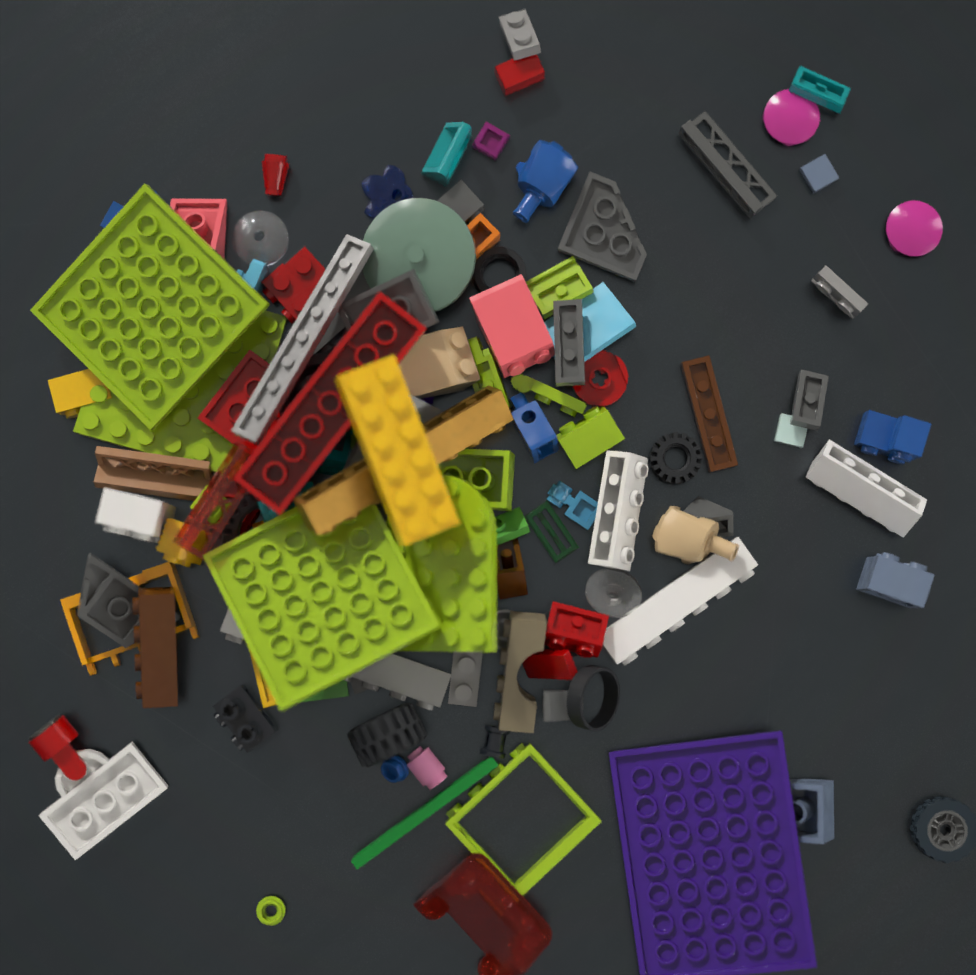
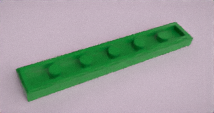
(424, 811)

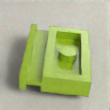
(560, 282)

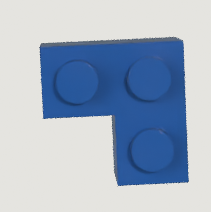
(898, 437)

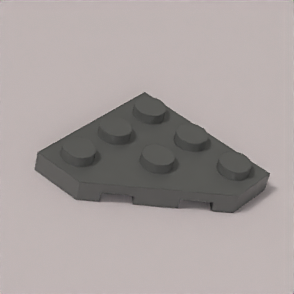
(603, 230)

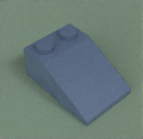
(813, 809)

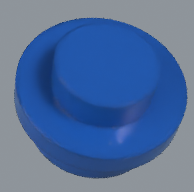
(394, 769)

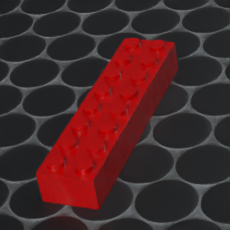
(317, 415)

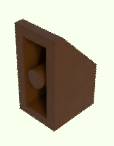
(510, 570)

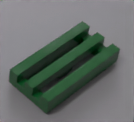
(564, 552)

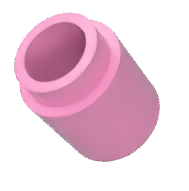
(426, 767)

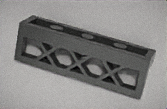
(722, 168)

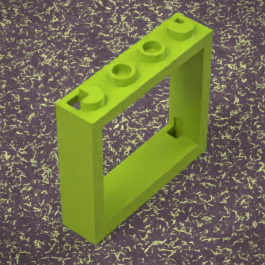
(558, 851)

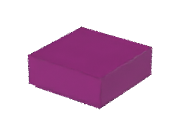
(490, 141)

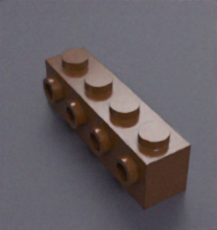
(157, 647)

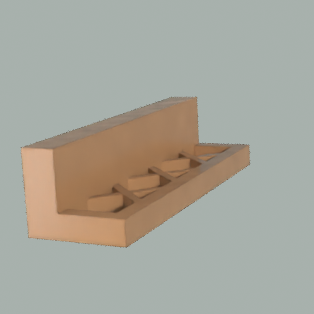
(151, 475)

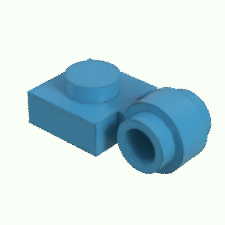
(581, 508)

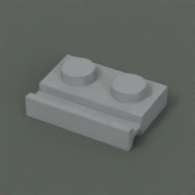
(839, 292)

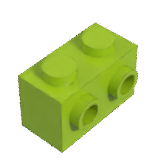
(589, 436)

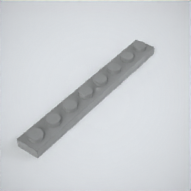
(302, 340)

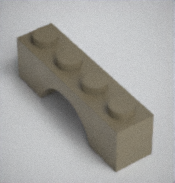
(524, 637)

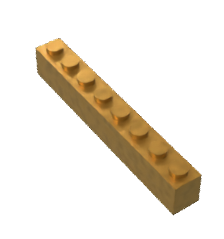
(447, 433)

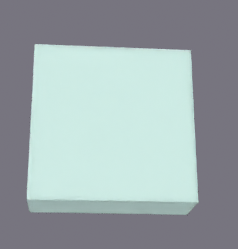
(789, 434)

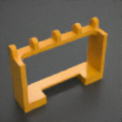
(149, 575)

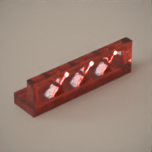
(210, 499)

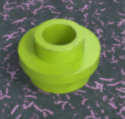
(262, 914)

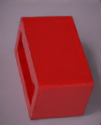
(519, 73)

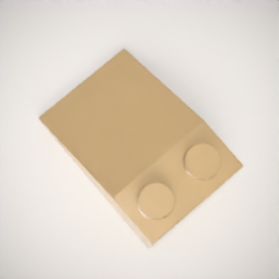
(439, 364)

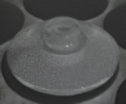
(267, 250)
(615, 584)

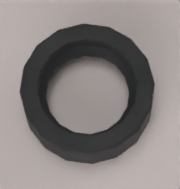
(492, 254)

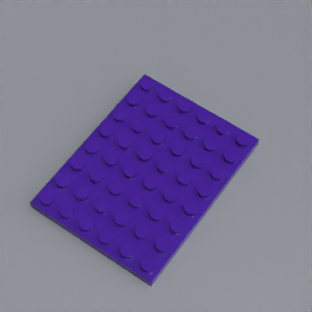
(713, 857)

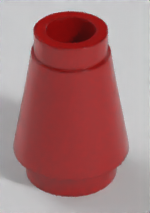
(274, 173)

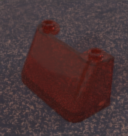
(490, 914)

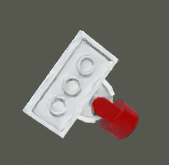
(93, 790)

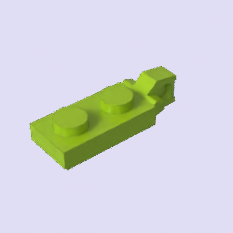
(486, 368)

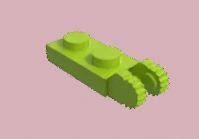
(547, 394)

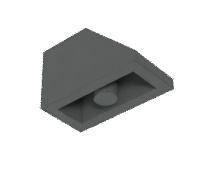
(555, 704)

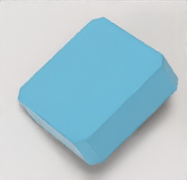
(256, 274)

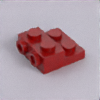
(294, 283)

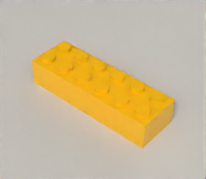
(396, 450)

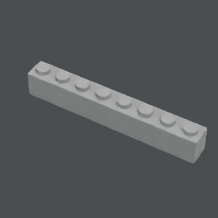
(392, 673)

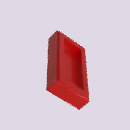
(550, 665)

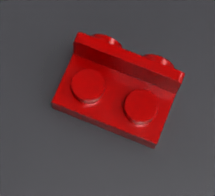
(575, 630)

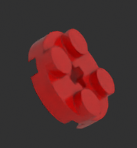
(613, 386)

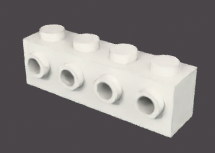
(866, 488)
(618, 510)

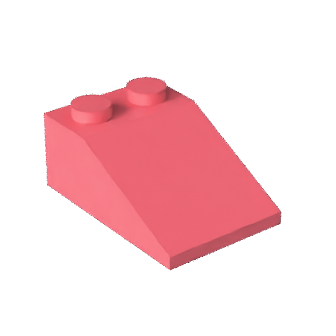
(206, 218)

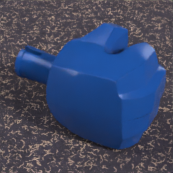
(543, 177)

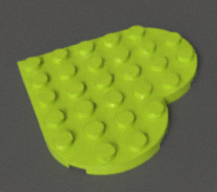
(458, 575)

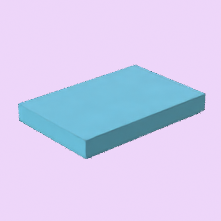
(603, 321)

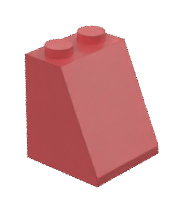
(512, 326)

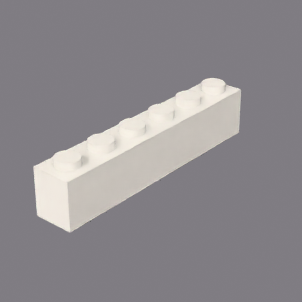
(676, 601)

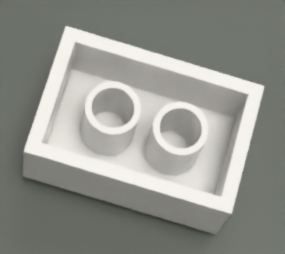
(133, 515)

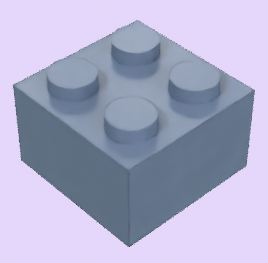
(895, 581)

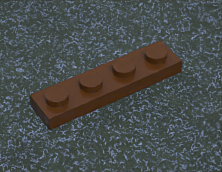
(709, 414)

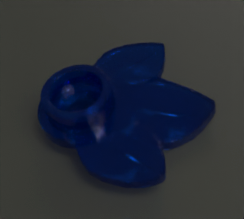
(384, 189)

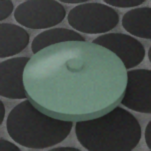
(423, 238)

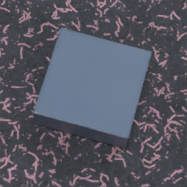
(819, 173)

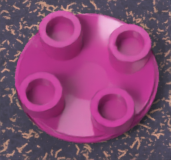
(791, 118)
(914, 228)

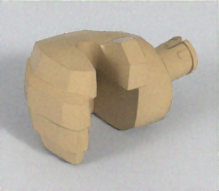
(690, 537)

